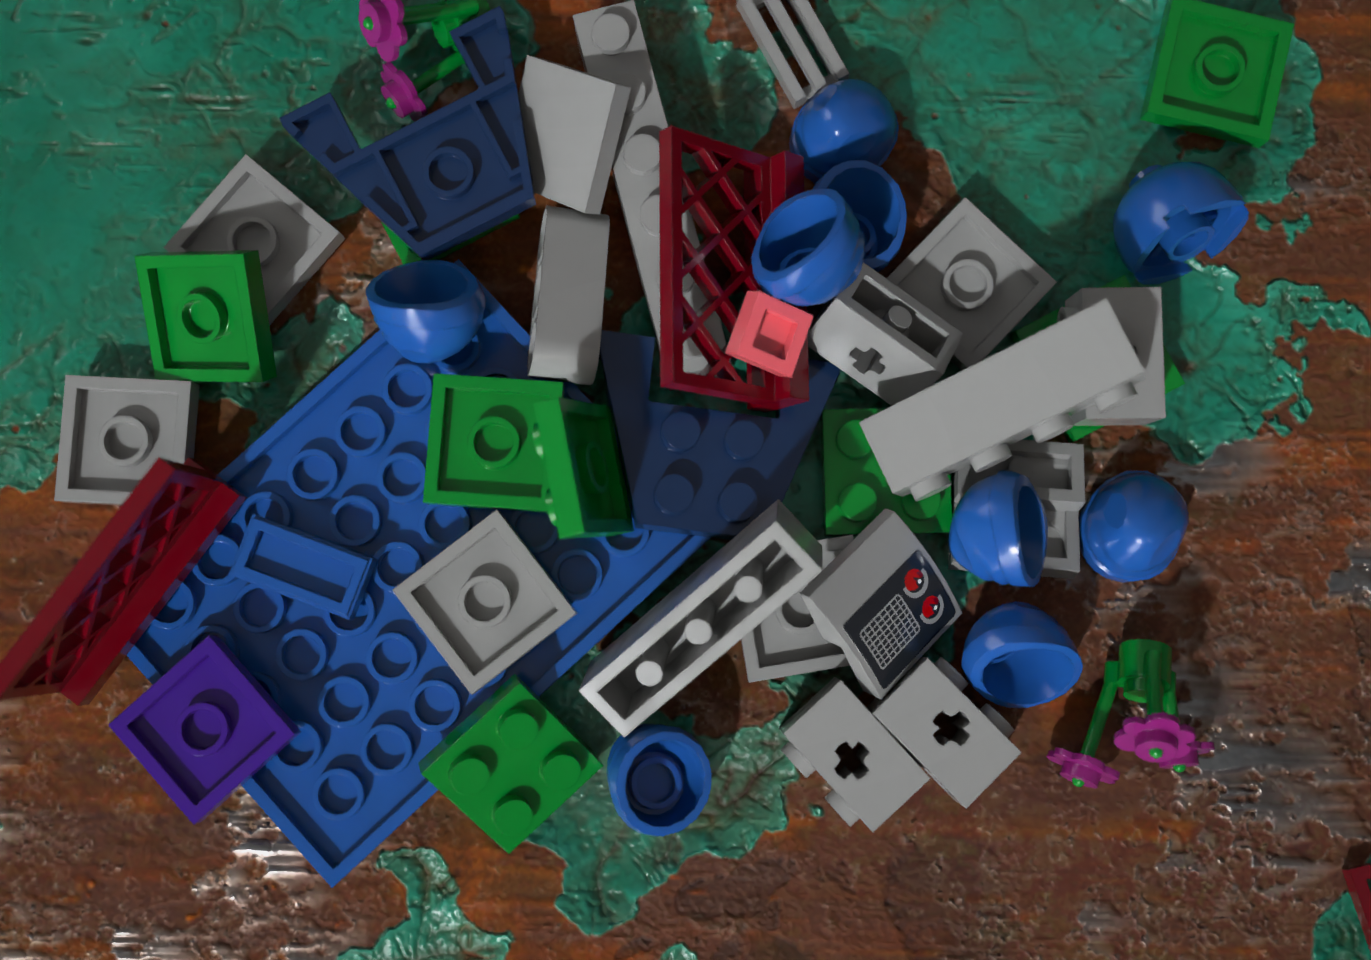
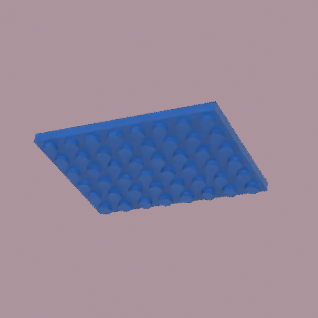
(375, 686)

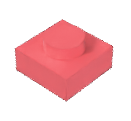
(769, 334)

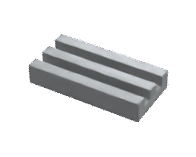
(777, 62)

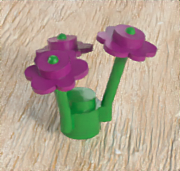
(384, 28)
(1145, 678)

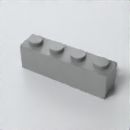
(1004, 400)
(702, 618)

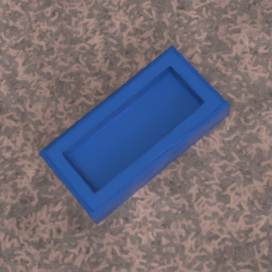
(303, 567)

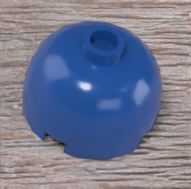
(1175, 216)

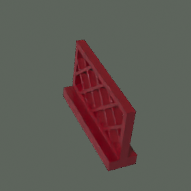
(766, 186)
(120, 583)

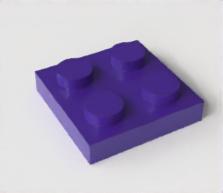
(204, 728)

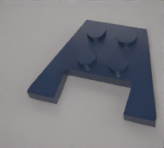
(447, 170)
(699, 465)

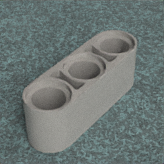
(568, 296)

